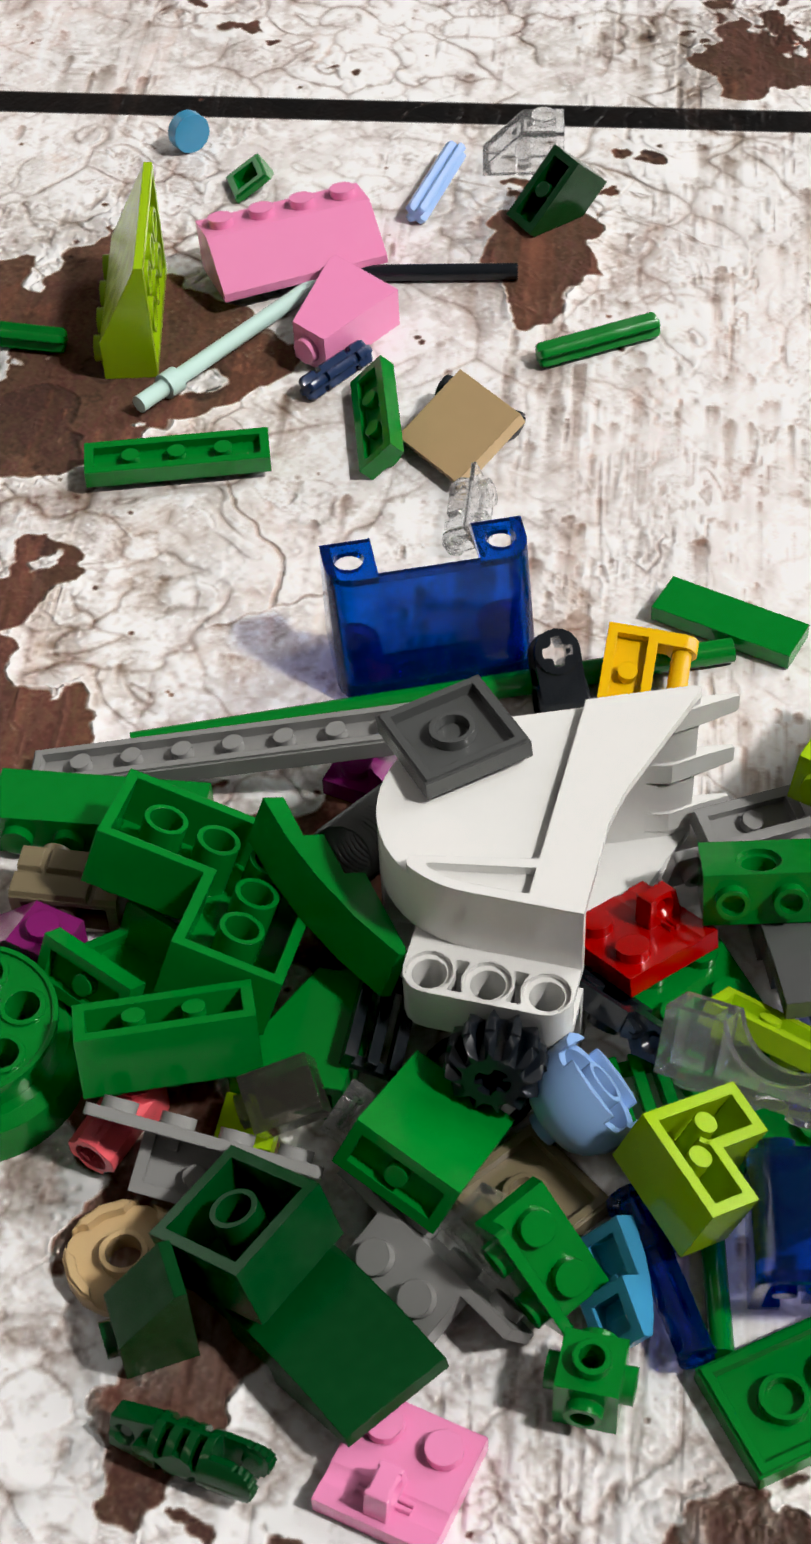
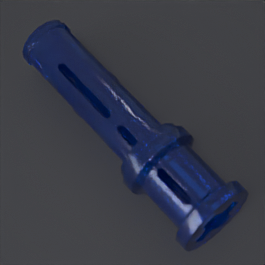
(668, 1284)

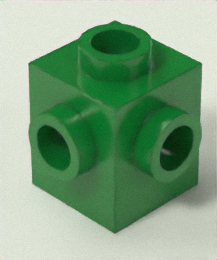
(590, 1379)

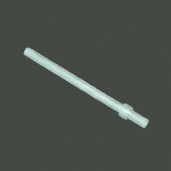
(174, 380)

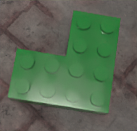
(197, 866)

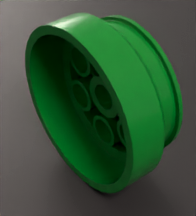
(37, 1044)

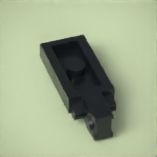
(619, 1013)

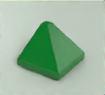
(249, 177)

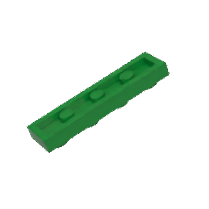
(177, 457)

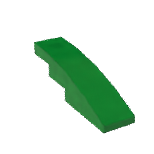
(333, 904)

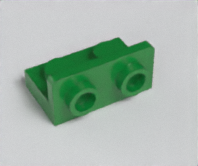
(541, 1254)

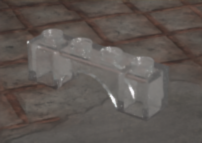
(710, 1045)

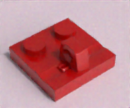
(644, 937)

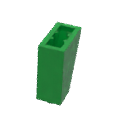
(317, 1024)

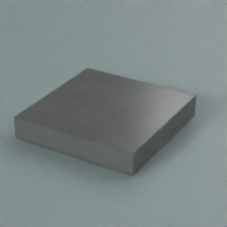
(453, 736)

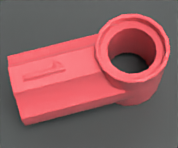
(105, 1143)

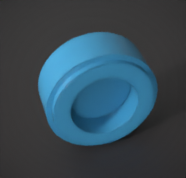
(188, 131)

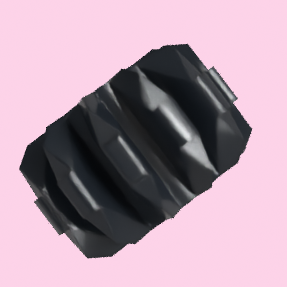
(495, 1061)

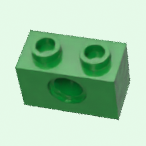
(754, 881)

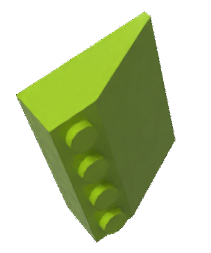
(133, 287)

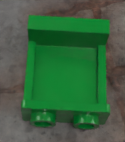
(110, 965)
(421, 1142)

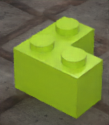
(688, 1162)

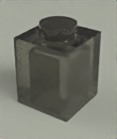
(281, 1096)

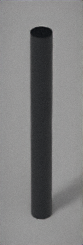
(444, 272)

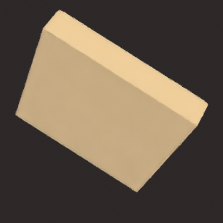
(461, 427)

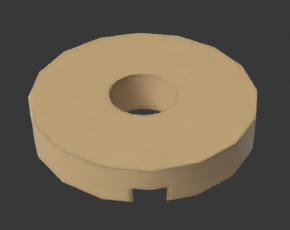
(97, 1238)

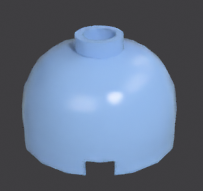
(581, 1100)

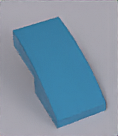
(626, 1300)

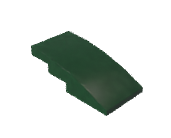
(341, 1348)

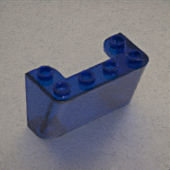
(429, 619)

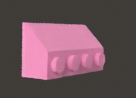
(288, 240)

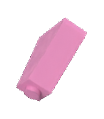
(343, 308)

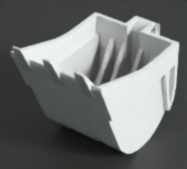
(503, 869)

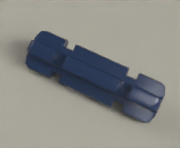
(335, 370)

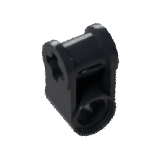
(557, 686)

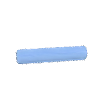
(435, 182)

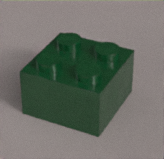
(249, 1233)

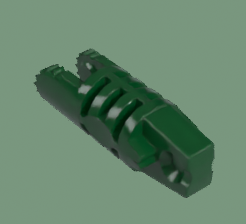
(191, 1449)

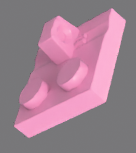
(402, 1477)

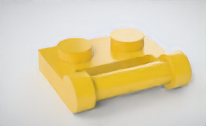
(632, 657)

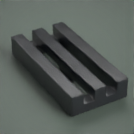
(370, 1063)

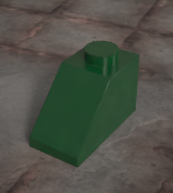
(556, 193)
(149, 1315)

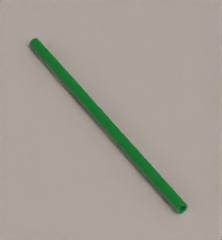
(502, 685)

